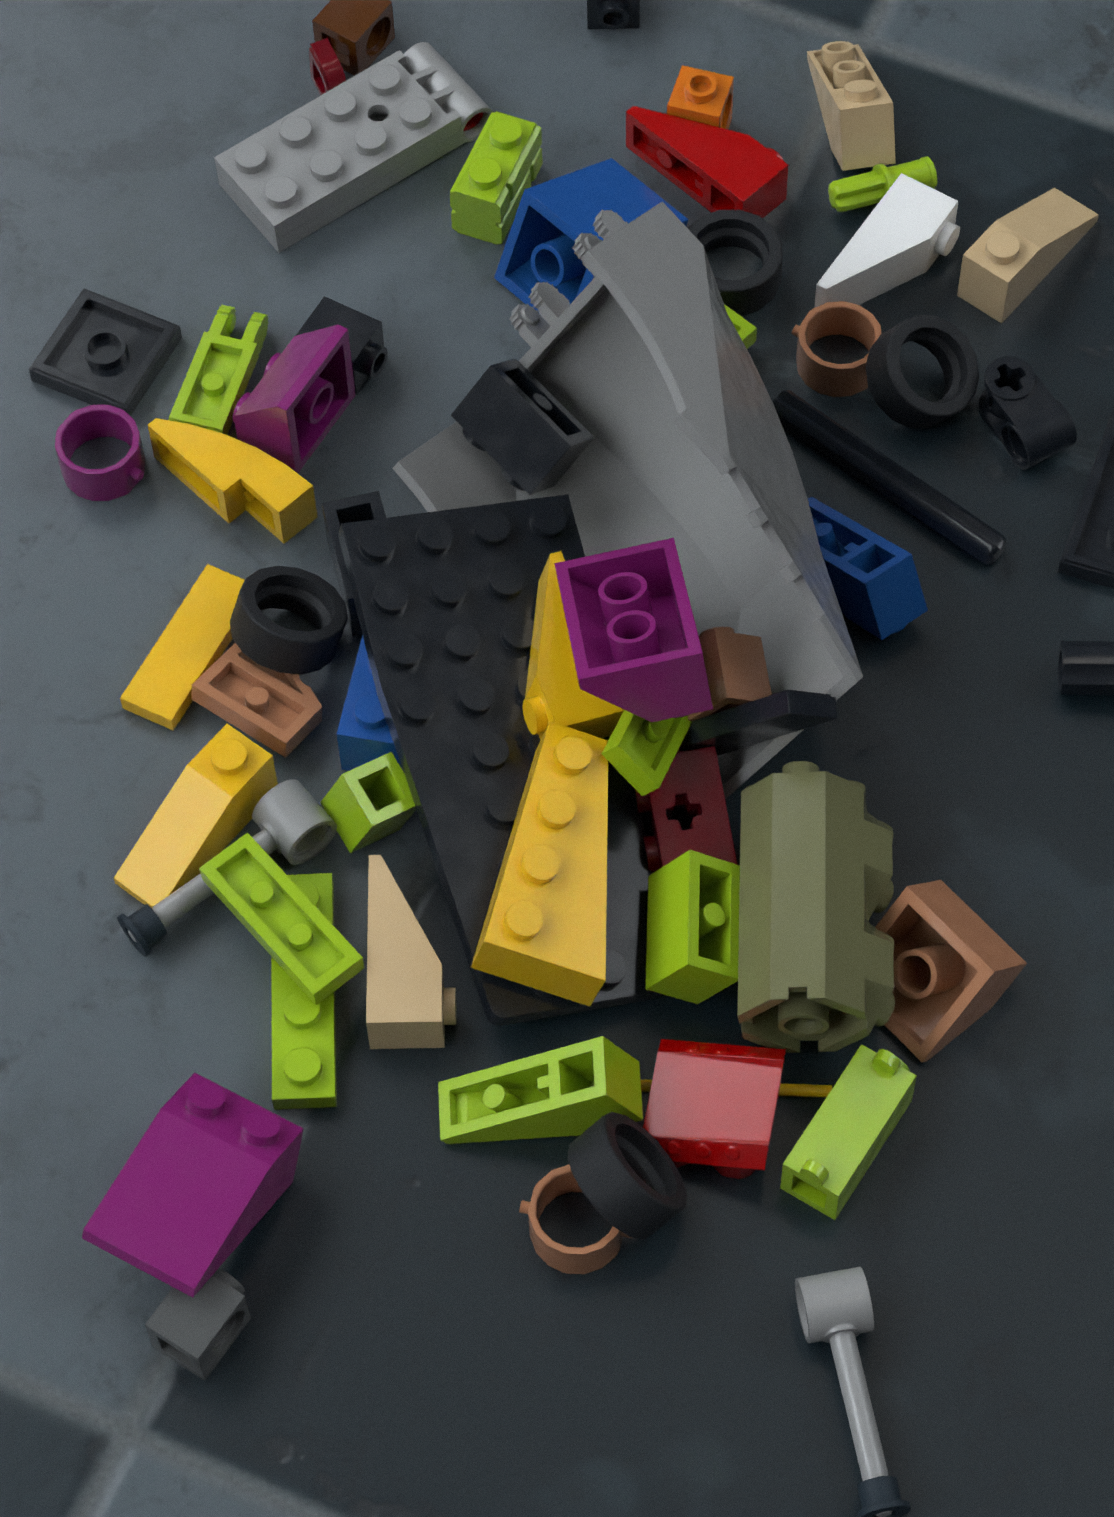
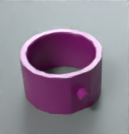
(89, 424)

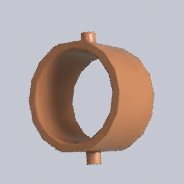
(835, 319)
(566, 1259)

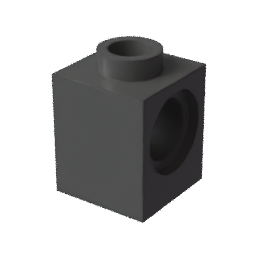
(200, 1328)

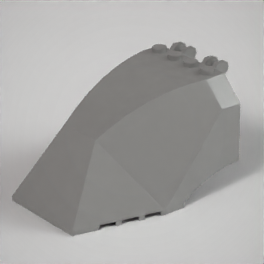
(676, 453)

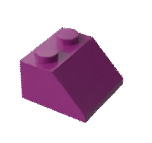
(298, 397)

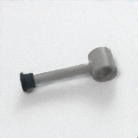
(289, 825)
(836, 1310)

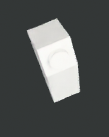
(892, 244)

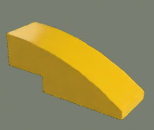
(235, 477)

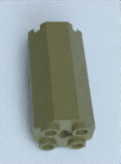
(807, 889)

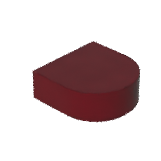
(325, 66)

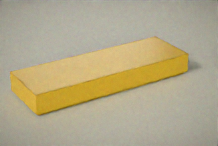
(185, 650)

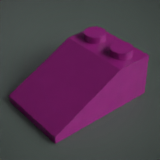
(196, 1184)

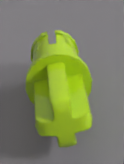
(872, 186)

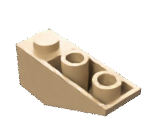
(853, 106)

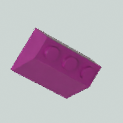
(635, 631)

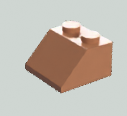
(944, 965)

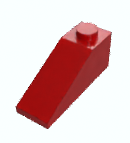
(709, 162)

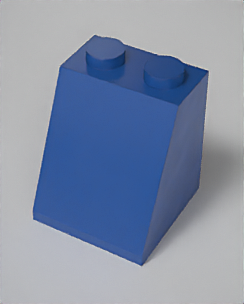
(556, 214)

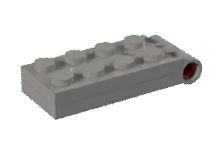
(351, 144)

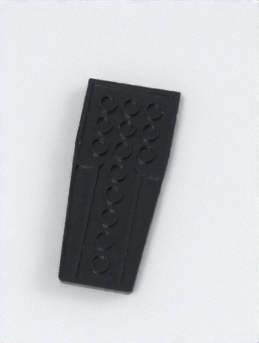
(449, 652)

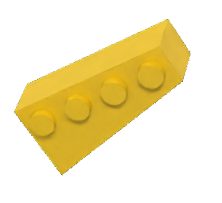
(552, 883)

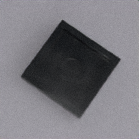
(105, 352)

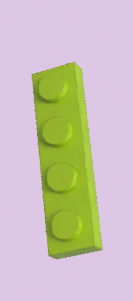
(300, 1029)

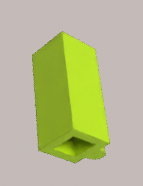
(848, 1130)

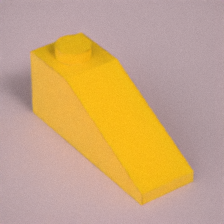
(552, 676)
(198, 816)

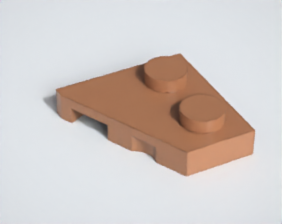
(259, 700)

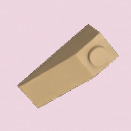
(1021, 252)
(403, 972)

